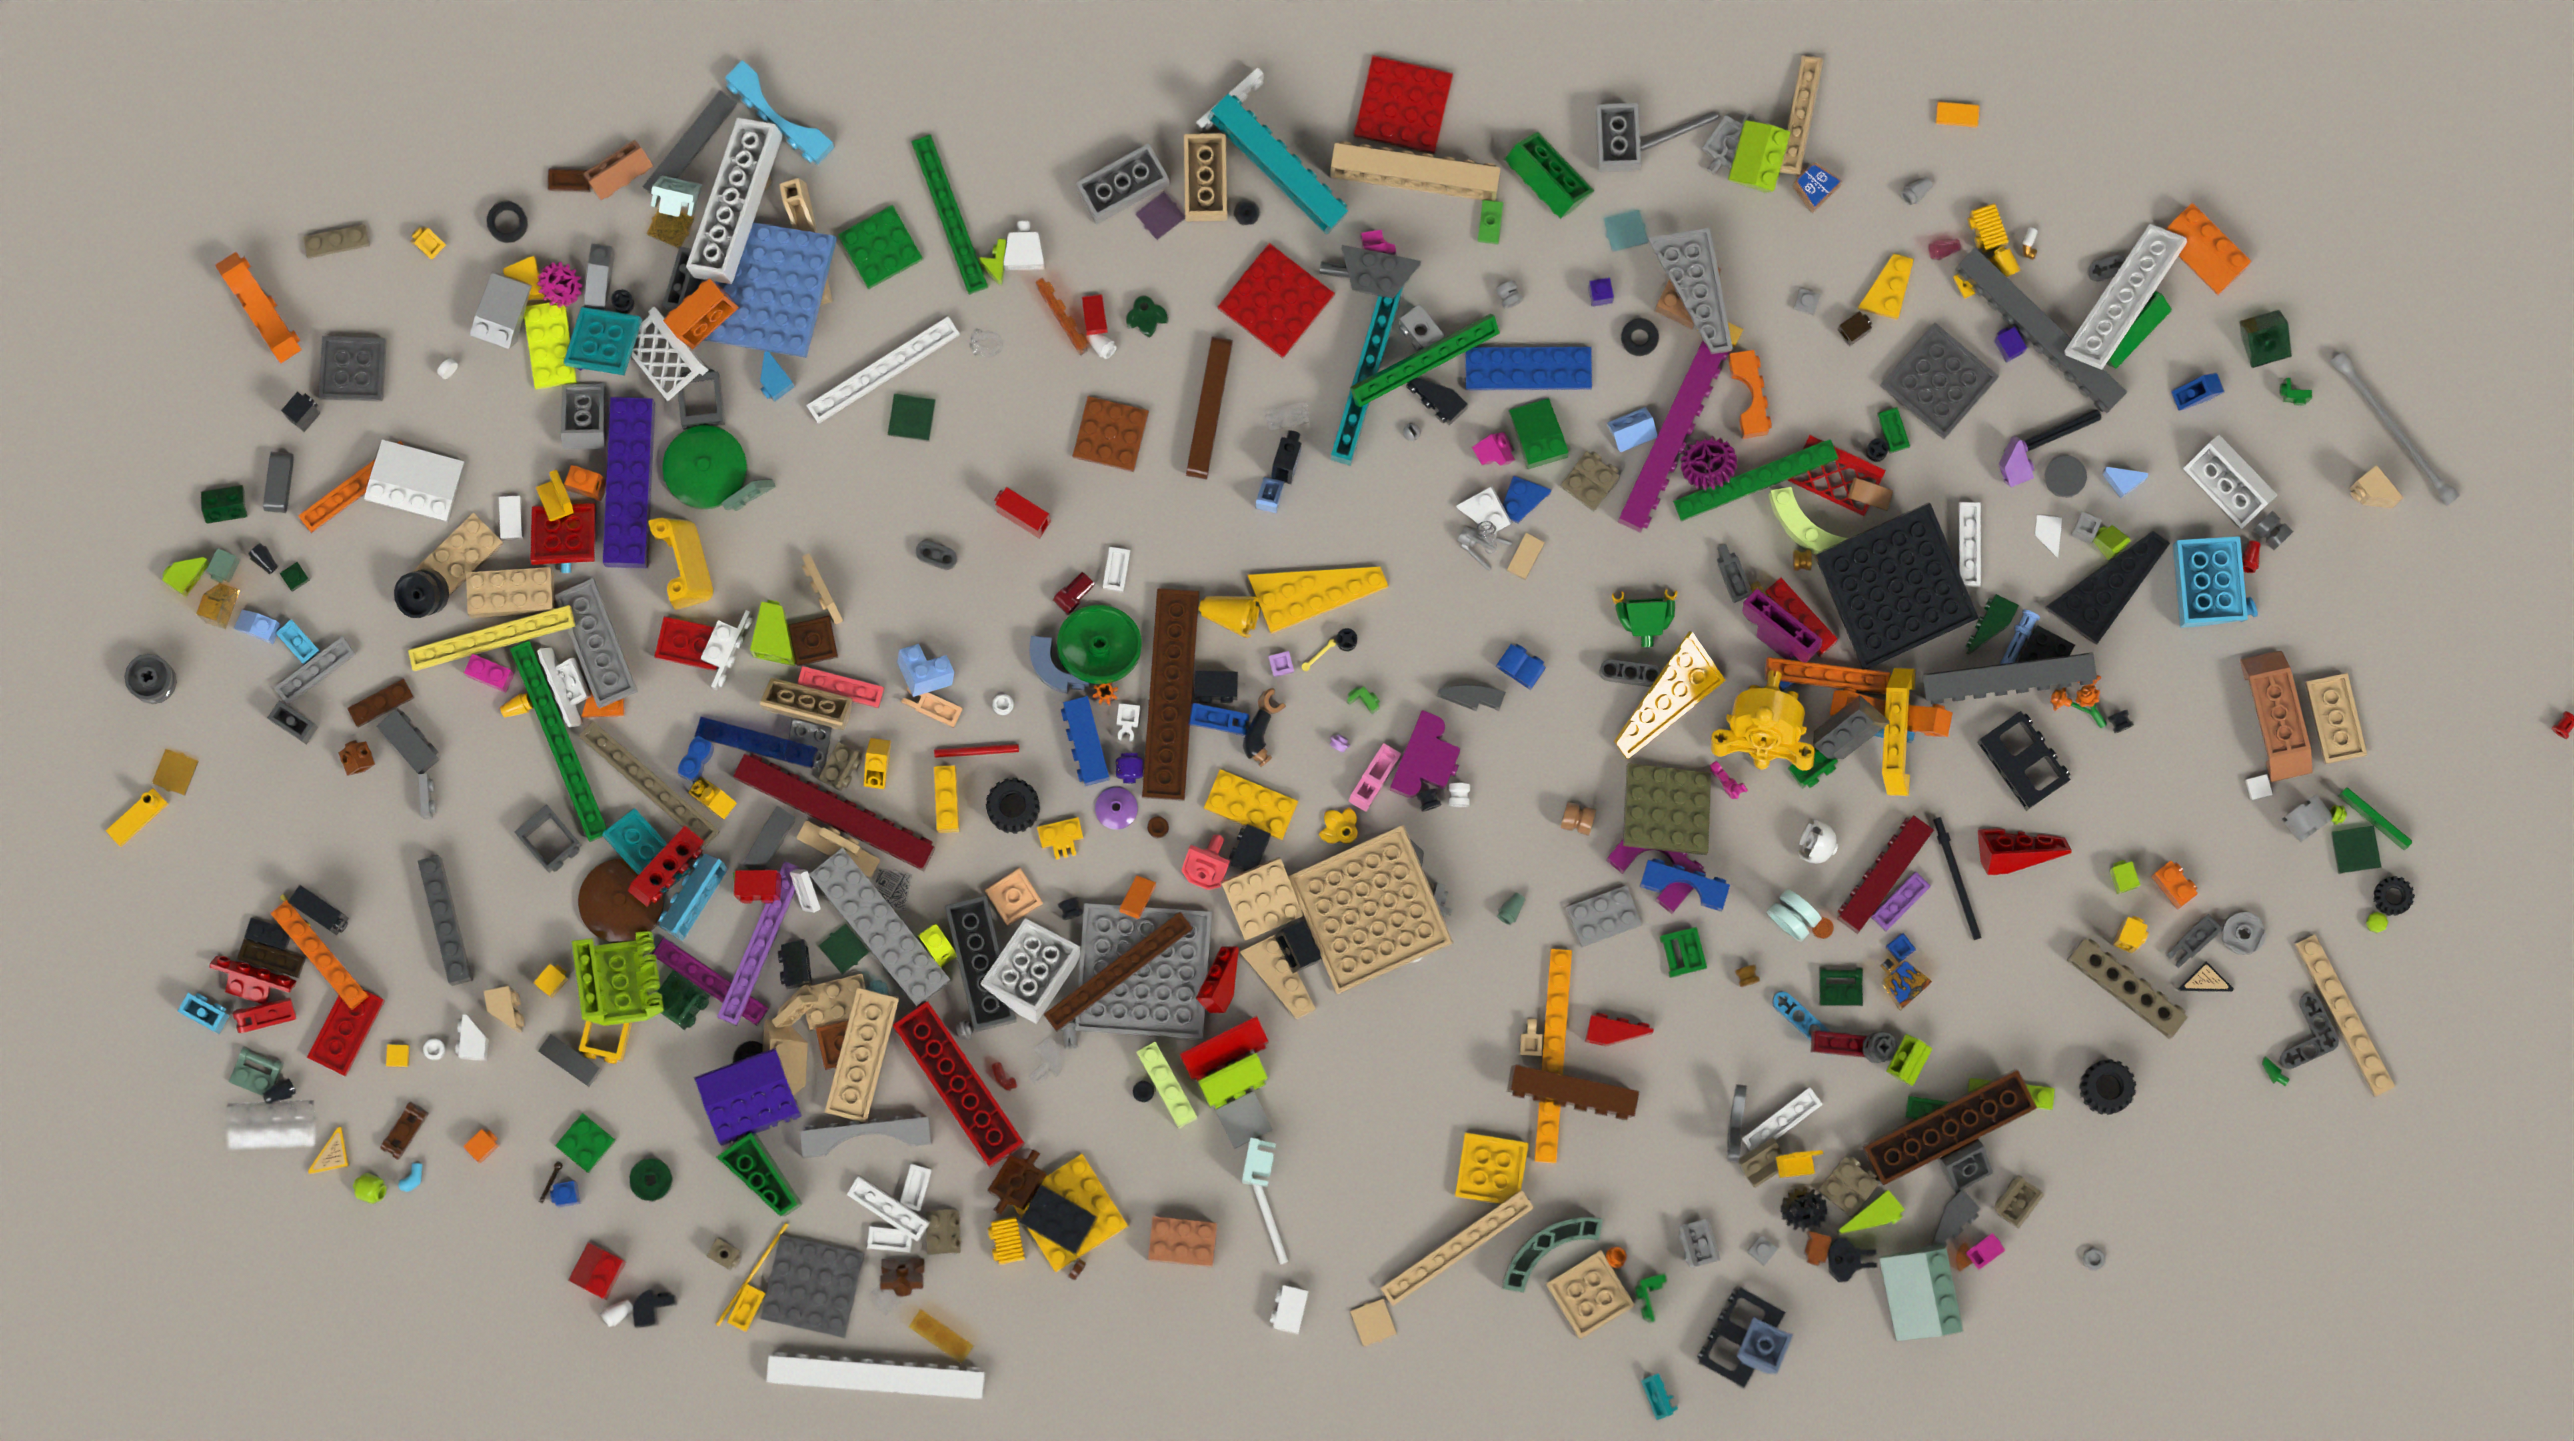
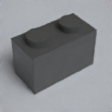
(292, 722)

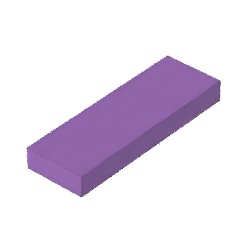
(1900, 901)

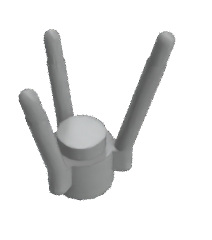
(1469, 538)

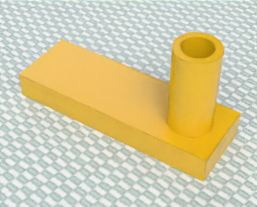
(137, 817)

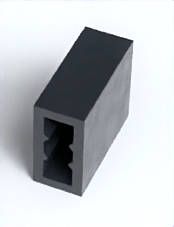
(318, 910)

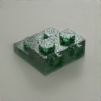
(682, 1000)

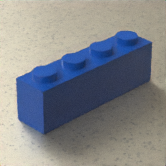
(1086, 741)

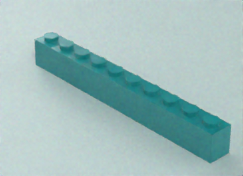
(1368, 365)

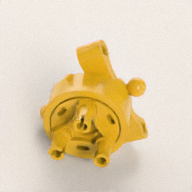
(1766, 727)

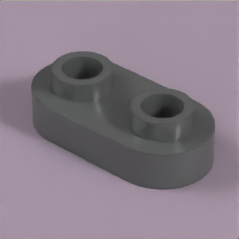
(937, 554)

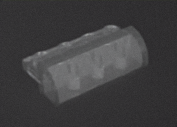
(270, 1125)

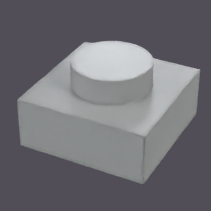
(1807, 302)
(1762, 1250)

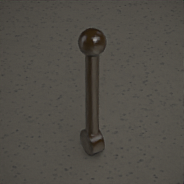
(558, 1166)

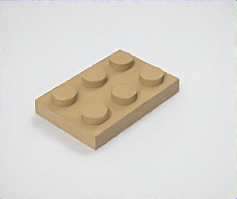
(834, 1001)

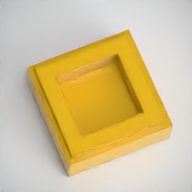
(397, 1056)

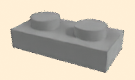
(427, 805)

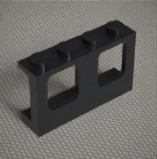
(2013, 767)
(1736, 1334)

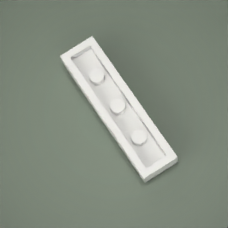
(1251, 82)
(1970, 543)
(1783, 1119)
(888, 1208)

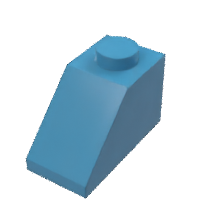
(774, 379)

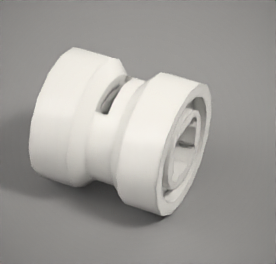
(1459, 795)

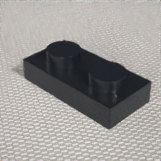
(267, 934)

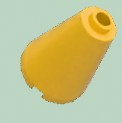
(1231, 612)

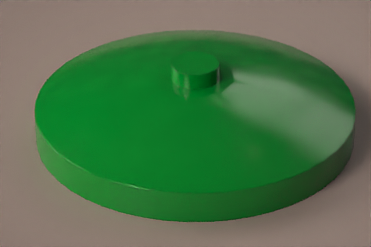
(704, 467)
(1099, 644)

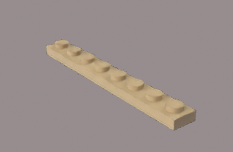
(2345, 1015)
(1457, 1248)

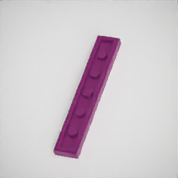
(704, 977)

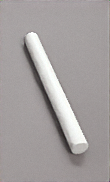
(1270, 1224)

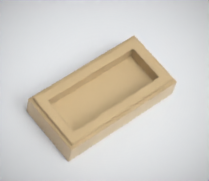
(1525, 556)

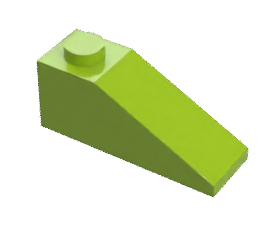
(1878, 1213)

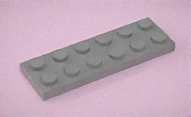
(597, 644)

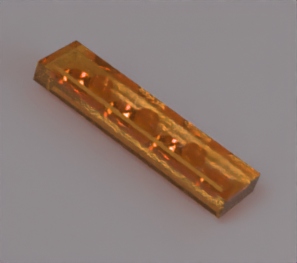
(1058, 308)

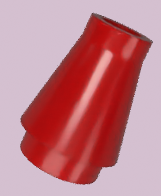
(2251, 557)

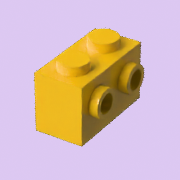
(2131, 934)

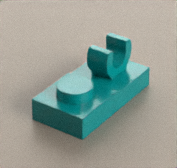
(1657, 1397)

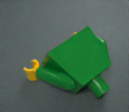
(1646, 616)

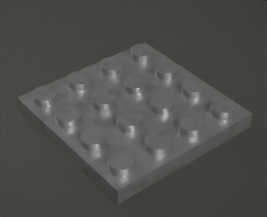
(1939, 380)
(812, 1286)

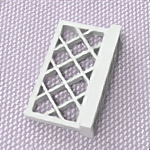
(684, 353)

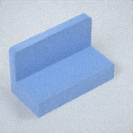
(1633, 429)

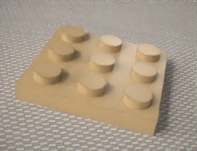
(1262, 898)
(1590, 1295)

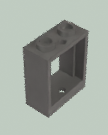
(712, 419)
(533, 824)

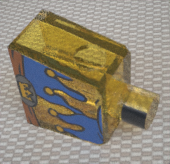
(1903, 982)

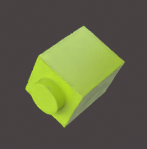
(2124, 876)

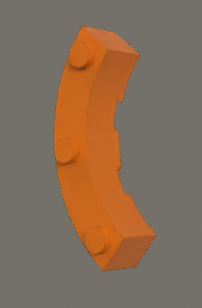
(259, 307)
(1929, 720)

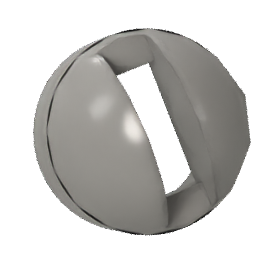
(1408, 435)

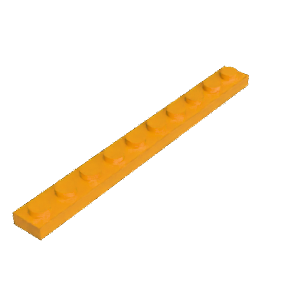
(1553, 1050)

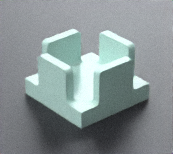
(675, 194)
(1258, 1162)

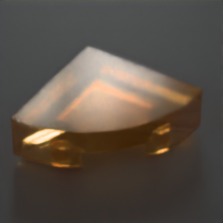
(1962, 1258)

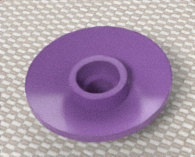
(1116, 819)

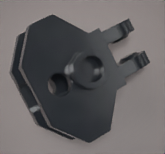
(1849, 1258)

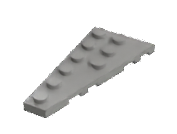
(1694, 274)

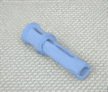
(2022, 631)

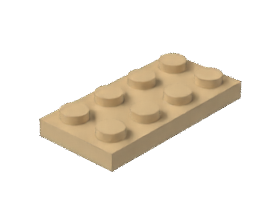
(462, 552)
(2336, 718)

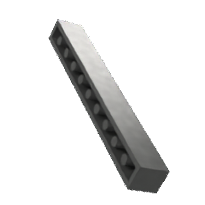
(2038, 328)

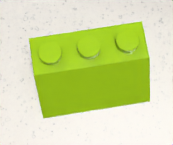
(1759, 156)
(1233, 1081)

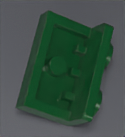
(223, 504)

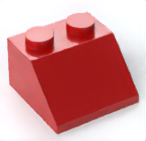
(597, 1271)

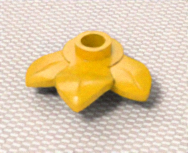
(1337, 824)

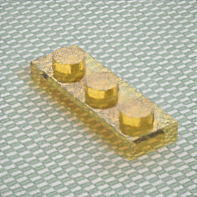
(941, 1336)

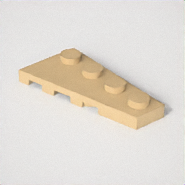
(1273, 968)

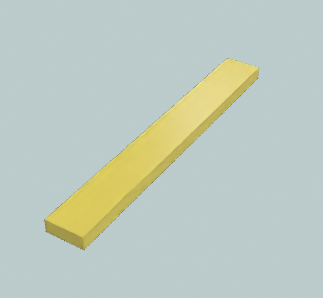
(491, 638)

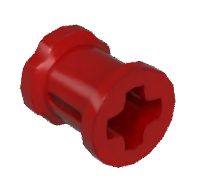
(2565, 725)

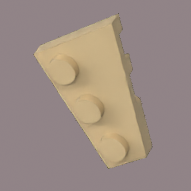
(819, 586)

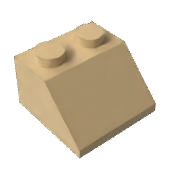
(2375, 490)

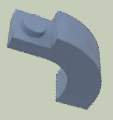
(1041, 660)

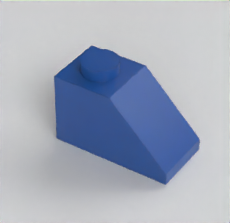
(2198, 391)

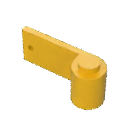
(2003, 260)

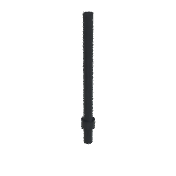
(1944, 839)

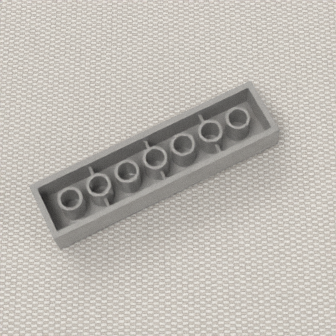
(880, 927)

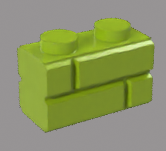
(1909, 1060)

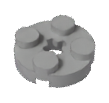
(2254, 927)

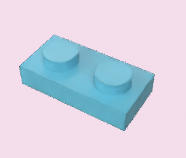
(297, 642)

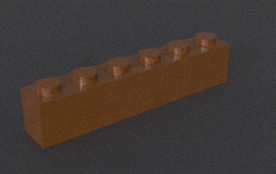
(1572, 1091)

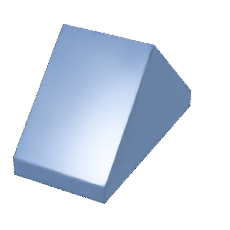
(2123, 480)
(1269, 495)

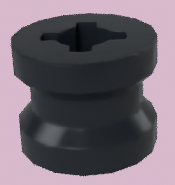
(1878, 445)
(1349, 636)
(2120, 721)
(1428, 800)
(1070, 908)

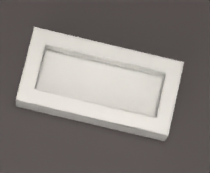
(510, 517)
(1116, 569)
(805, 890)
(915, 1187)
(889, 1240)

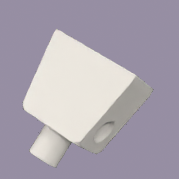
(1023, 249)

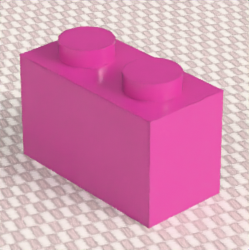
(489, 673)

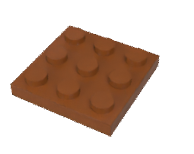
(1110, 434)

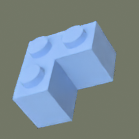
(924, 675)

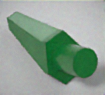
(2274, 1072)

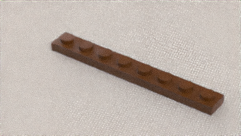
(1118, 971)

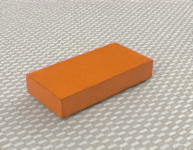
(1137, 897)

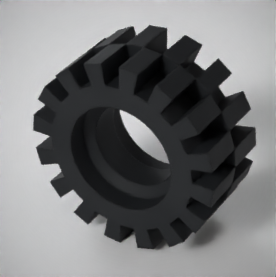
(2384, 904)

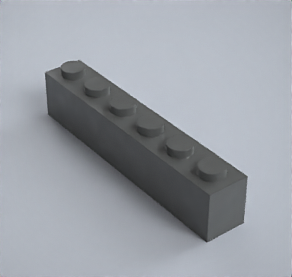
(445, 920)

